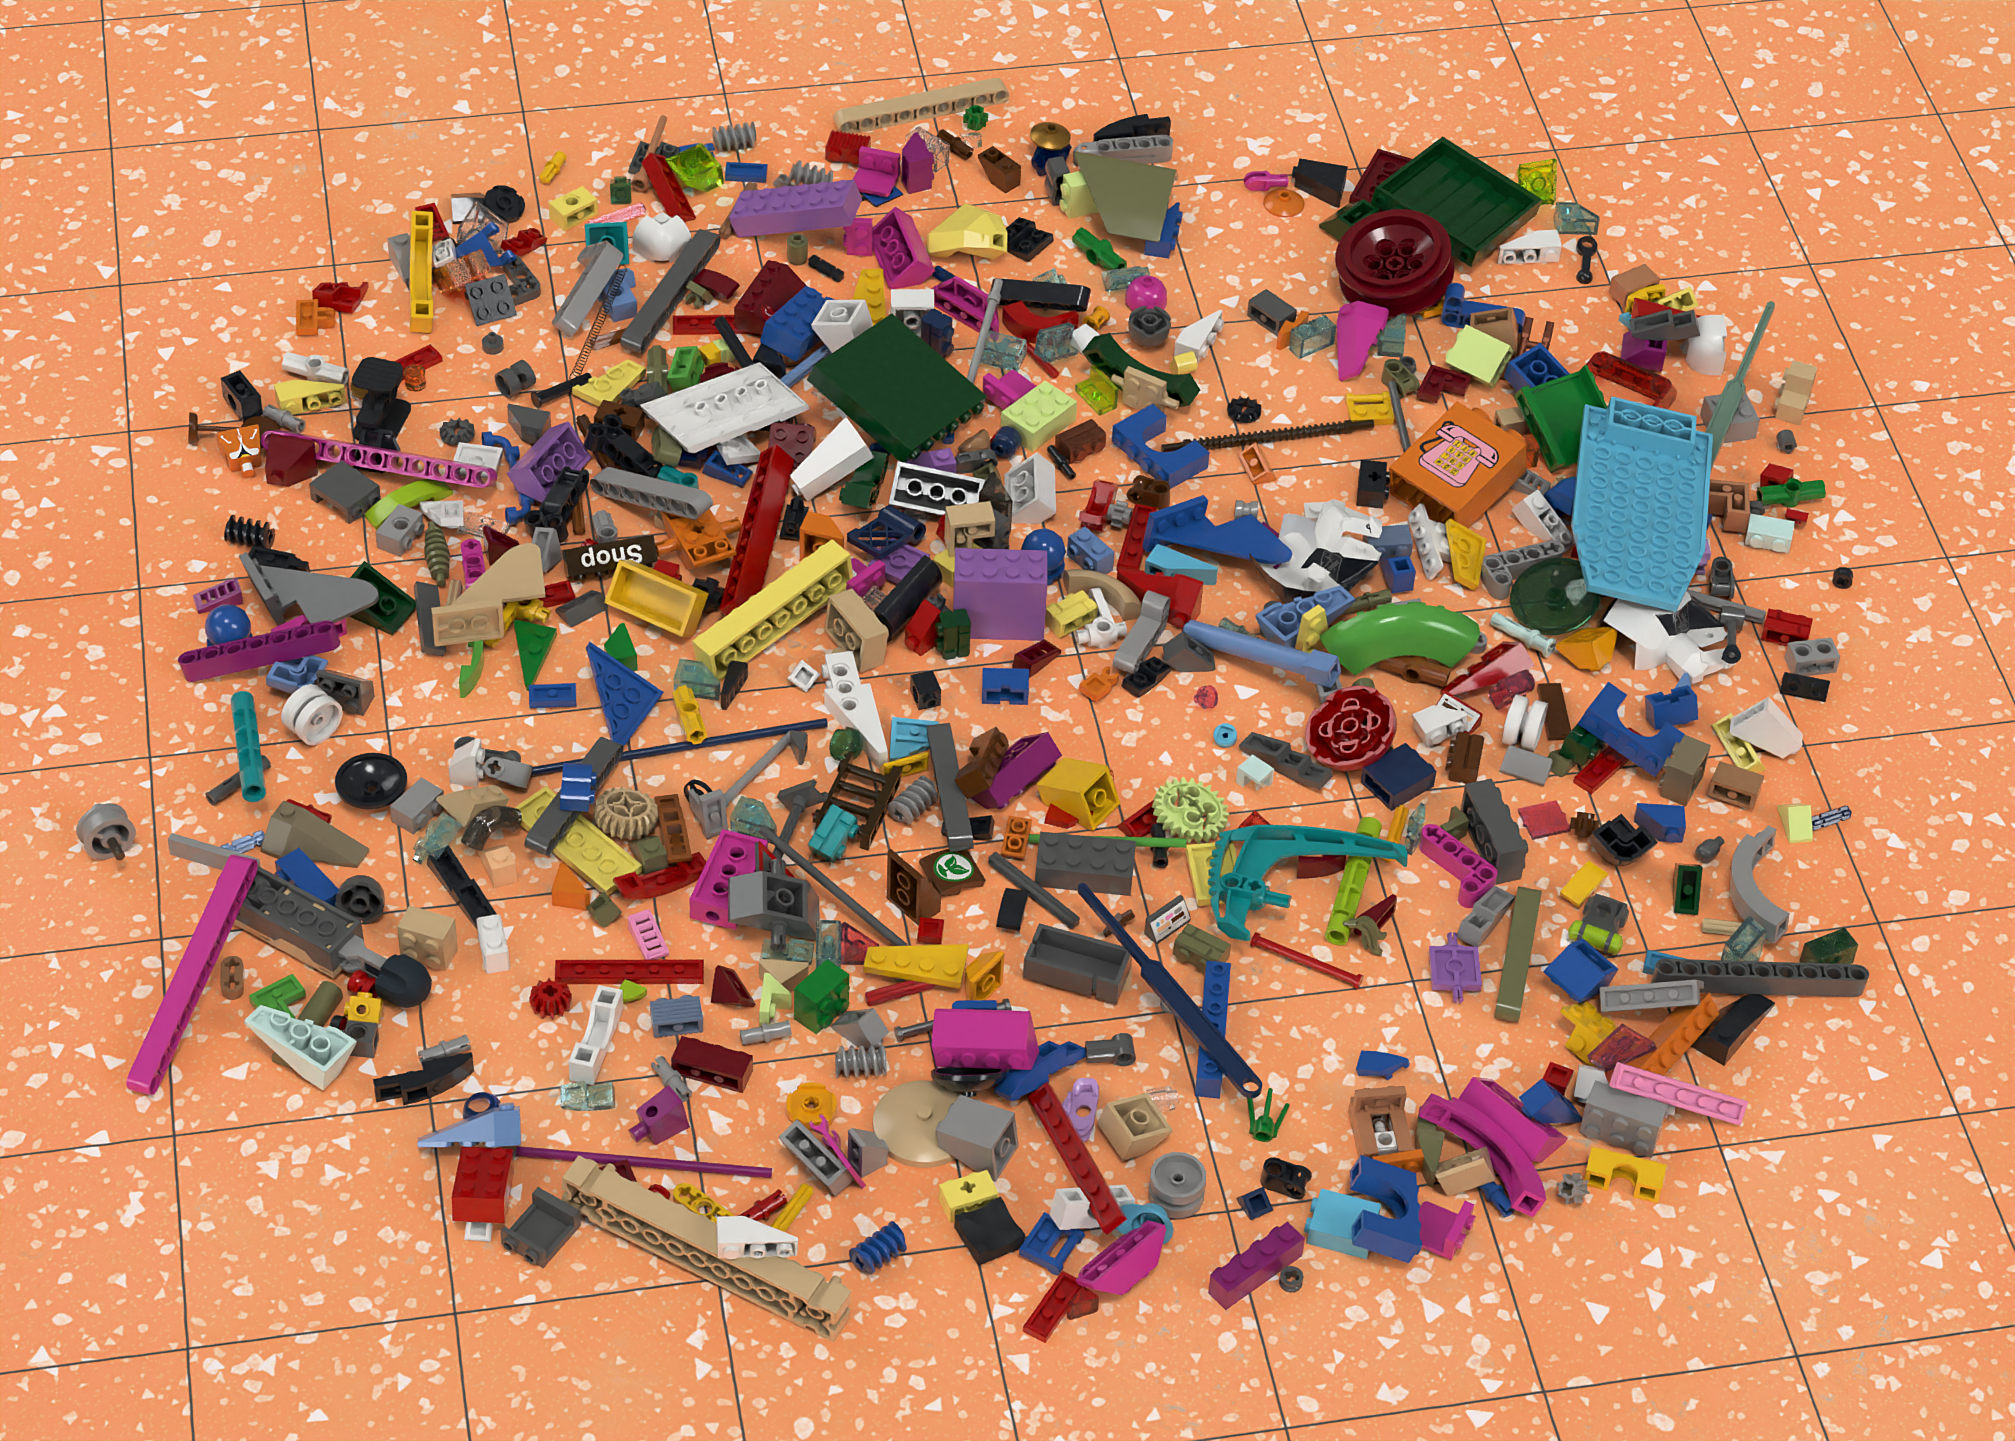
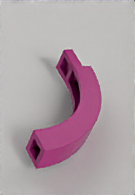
(1506, 1156)

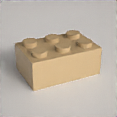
(856, 629)

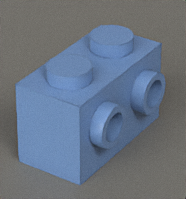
(1090, 551)

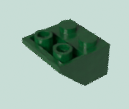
(1346, 217)

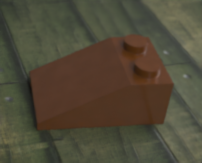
(910, 890)

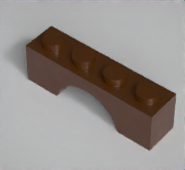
(981, 770)

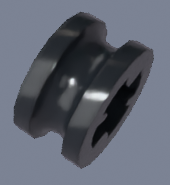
(1842, 577)

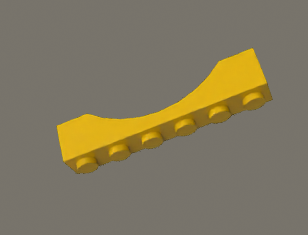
(421, 272)

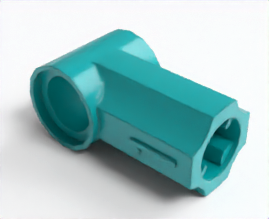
(675, 476)

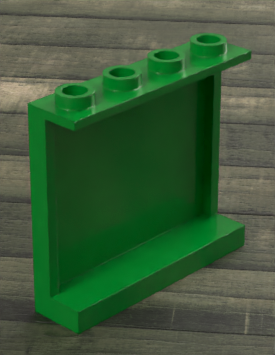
(1556, 413)

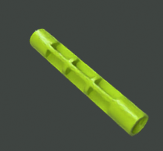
(1351, 887)

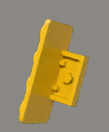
(1589, 1030)

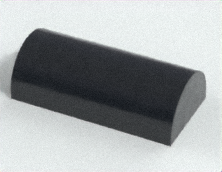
(908, 594)

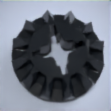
(1249, 415)

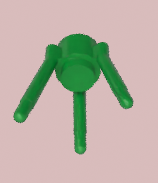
(1264, 1127)

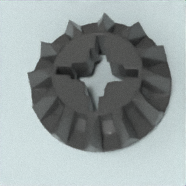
(464, 435)

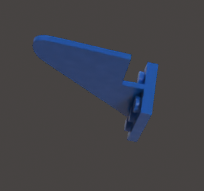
(1189, 526)

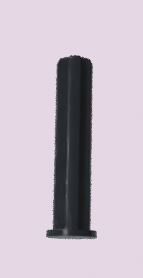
(733, 342)
(558, 390)

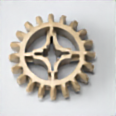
(625, 813)

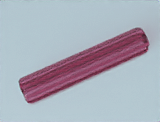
(622, 214)

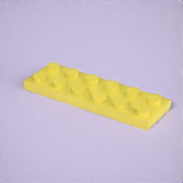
(583, 846)

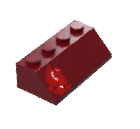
(766, 295)

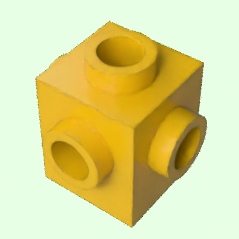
(372, 1005)

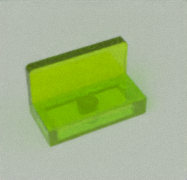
(1098, 392)

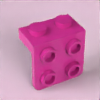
(859, 237)
(1007, 388)
(866, 576)
(1444, 1230)

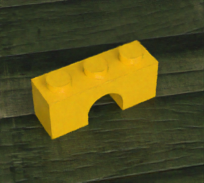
(1644, 1174)

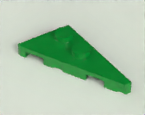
(534, 645)

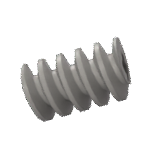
(735, 136)
(808, 176)
(913, 801)
(860, 1061)

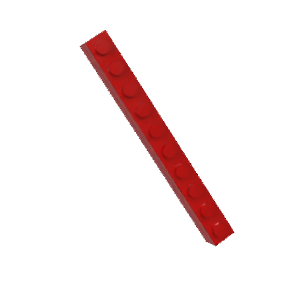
(758, 528)

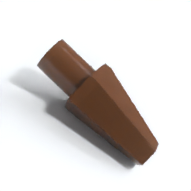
(1122, 919)

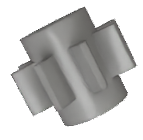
(1119, 514)
(1573, 1188)

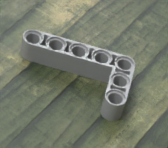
(599, 263)

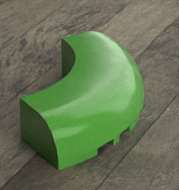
(1399, 632)

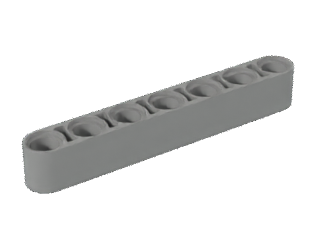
(651, 493)

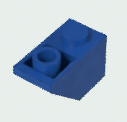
(1398, 573)

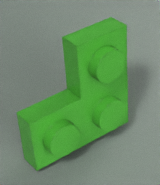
(279, 994)

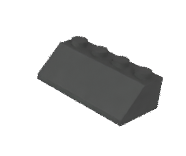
(932, 489)

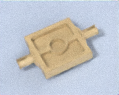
(1143, 390)

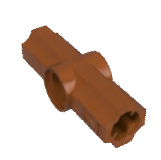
(1416, 669)

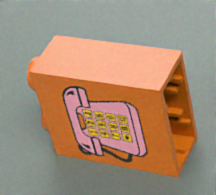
(1460, 464)

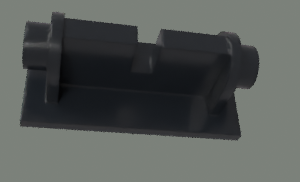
(793, 518)
(1804, 686)

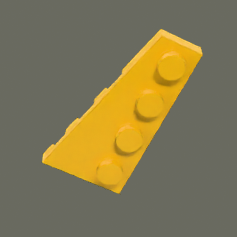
(871, 288)

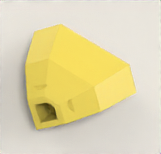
(969, 231)

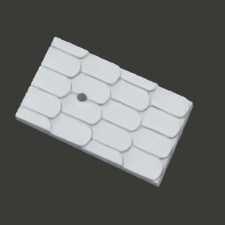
(724, 407)

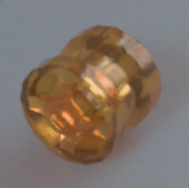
(415, 378)

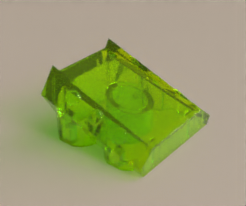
(1540, 179)

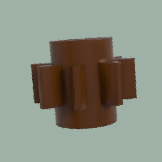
(1584, 824)

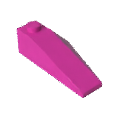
(1356, 332)

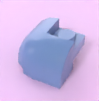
(295, 673)

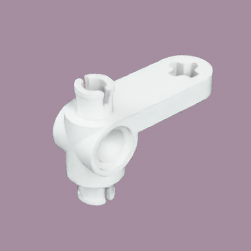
(1103, 629)

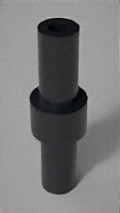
(1061, 462)

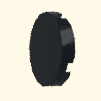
(504, 203)

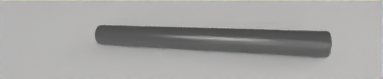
(1405, 441)

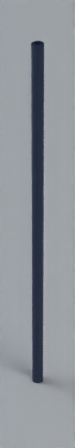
(687, 745)

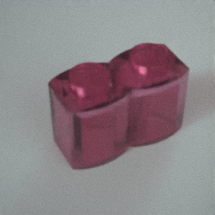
(1508, 687)

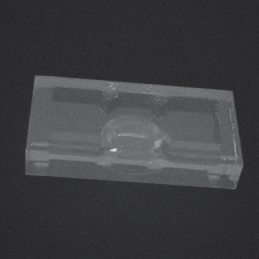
(475, 522)

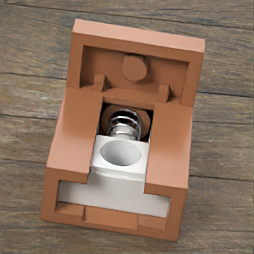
(1380, 1110)

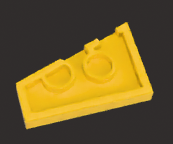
(1466, 553)

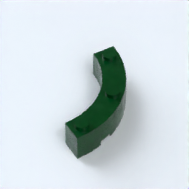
(1112, 359)

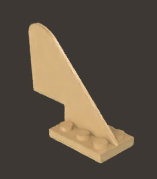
(479, 610)

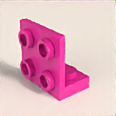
(877, 171)

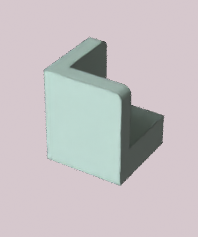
(1254, 770)

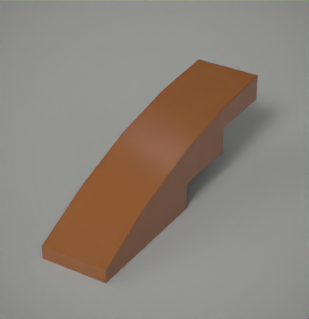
(673, 828)

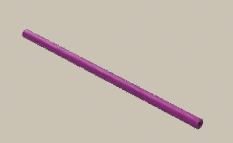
(647, 1162)

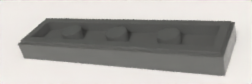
(426, 598)

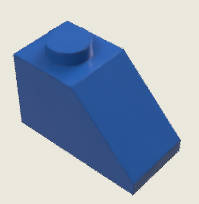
(1662, 821)

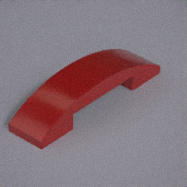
(661, 881)

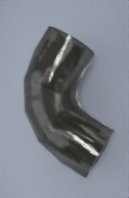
(487, 822)

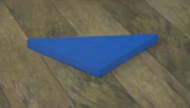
(622, 694)

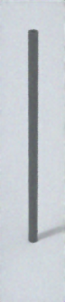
(831, 887)

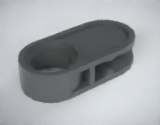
(971, 461)

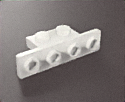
(1430, 541)

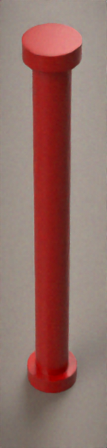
(1304, 959)

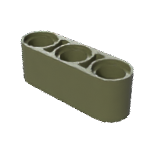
(665, 448)

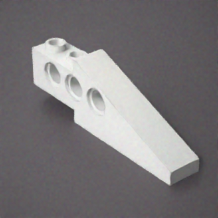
(853, 703)

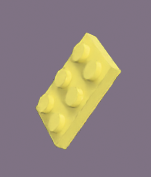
(1199, 863)

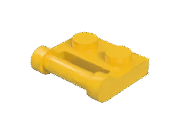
(1380, 413)

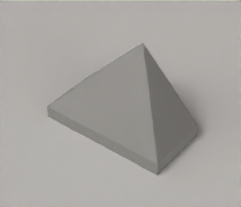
(549, 546)

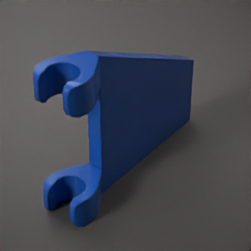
(481, 241)

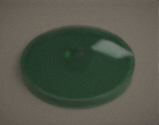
(1553, 597)

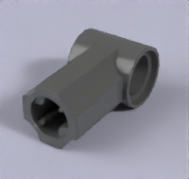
(1118, 1050)

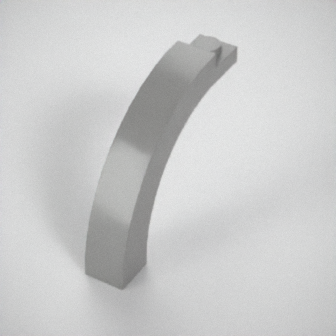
(1744, 891)

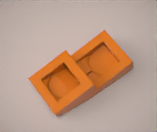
(1285, 332)

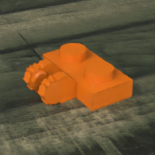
(311, 316)

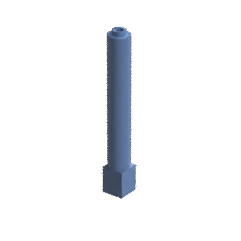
(1315, 666)

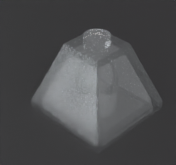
(476, 220)

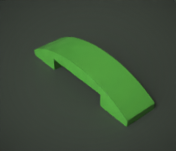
(471, 673)

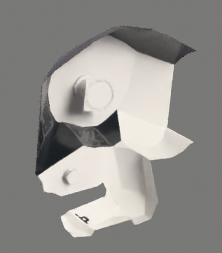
(1321, 554)
(1671, 636)

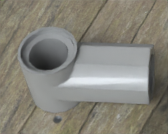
(604, 527)

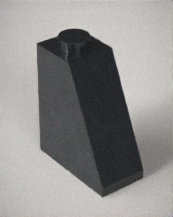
(1321, 180)

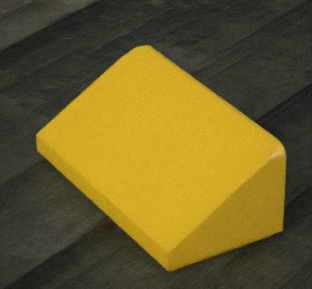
(909, 765)

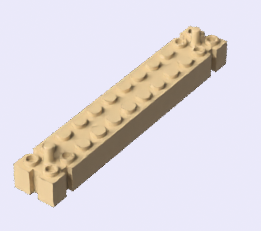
(692, 1243)

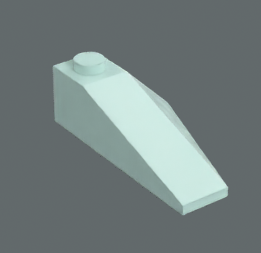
(308, 1048)

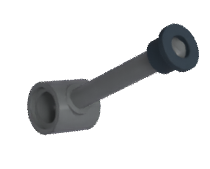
(1733, 620)

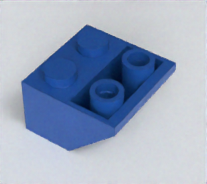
(1581, 971)

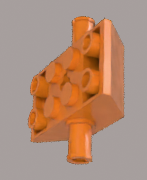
(699, 539)

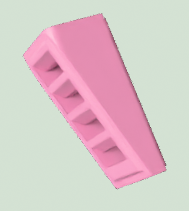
(642, 922)

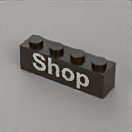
(605, 556)

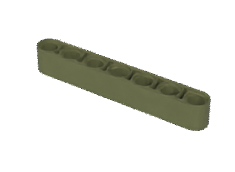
(1518, 954)

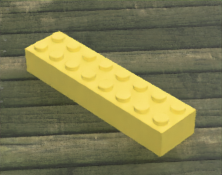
(774, 609)

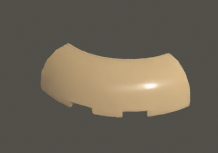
(1113, 590)

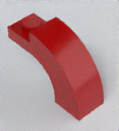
(1101, 497)

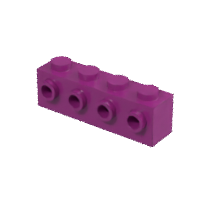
(1256, 1265)

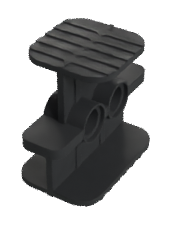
(380, 405)

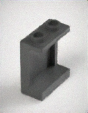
(345, 490)
(541, 1228)

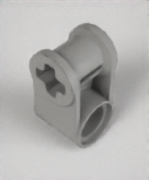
(511, 772)

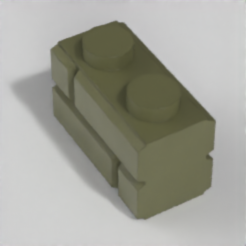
(1199, 946)

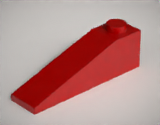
(1183, 591)

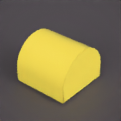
(1184, 363)

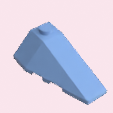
(1282, 621)

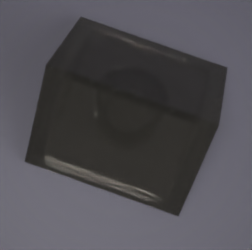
(997, 495)

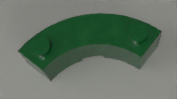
(863, 486)

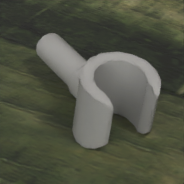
(781, 181)

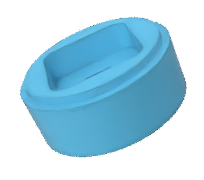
(1225, 735)

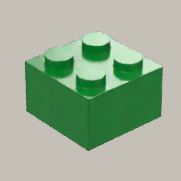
(821, 997)

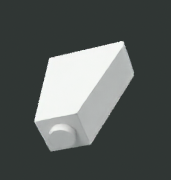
(1767, 729)

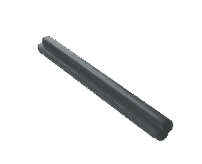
(1035, 890)

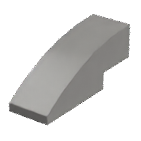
(1485, 916)

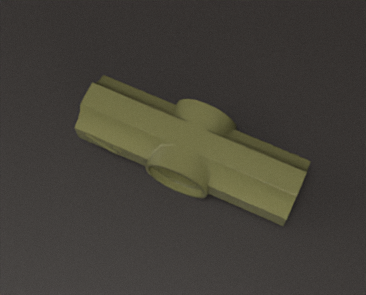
(657, 366)

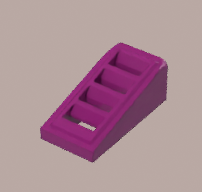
(225, 593)

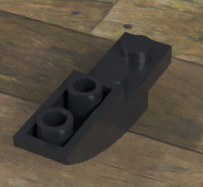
(1134, 127)
(433, 1079)

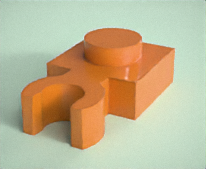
(1098, 686)

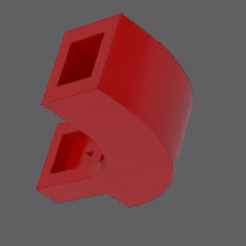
(1022, 322)

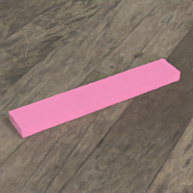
(1678, 1093)

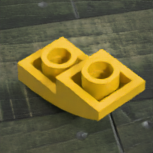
(1649, 293)
(1583, 883)

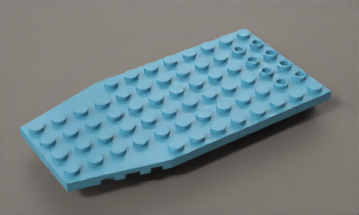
(1641, 501)

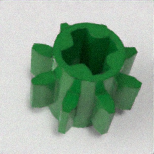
(975, 117)

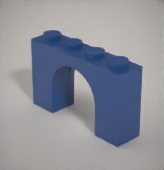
(1171, 467)
(1603, 722)
(1399, 1191)

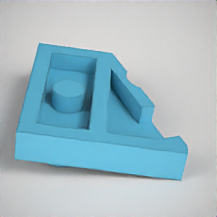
(908, 737)

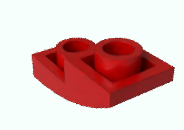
(525, 242)

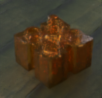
(462, 271)

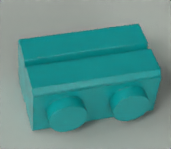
(833, 834)

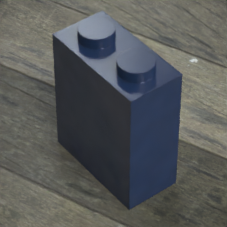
(1398, 776)

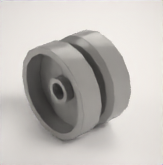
(1177, 1184)

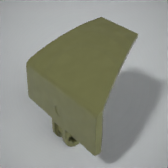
(1128, 194)

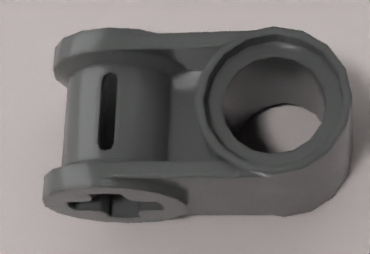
(1721, 578)

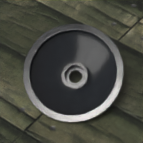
(371, 781)
(968, 1080)

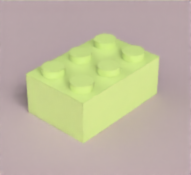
(1040, 415)

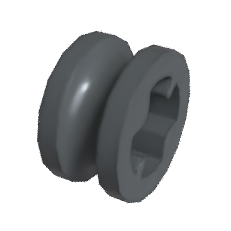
(1294, 1285)

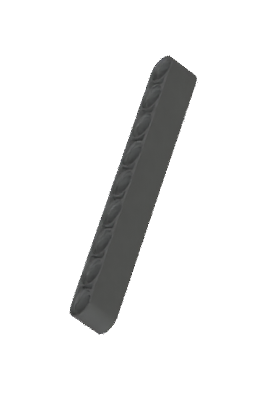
(670, 291)
(1766, 977)

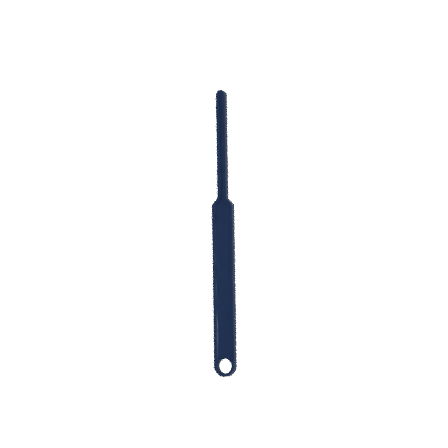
(1180, 1003)

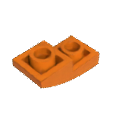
(1016, 837)

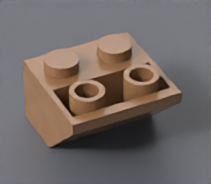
(1497, 324)

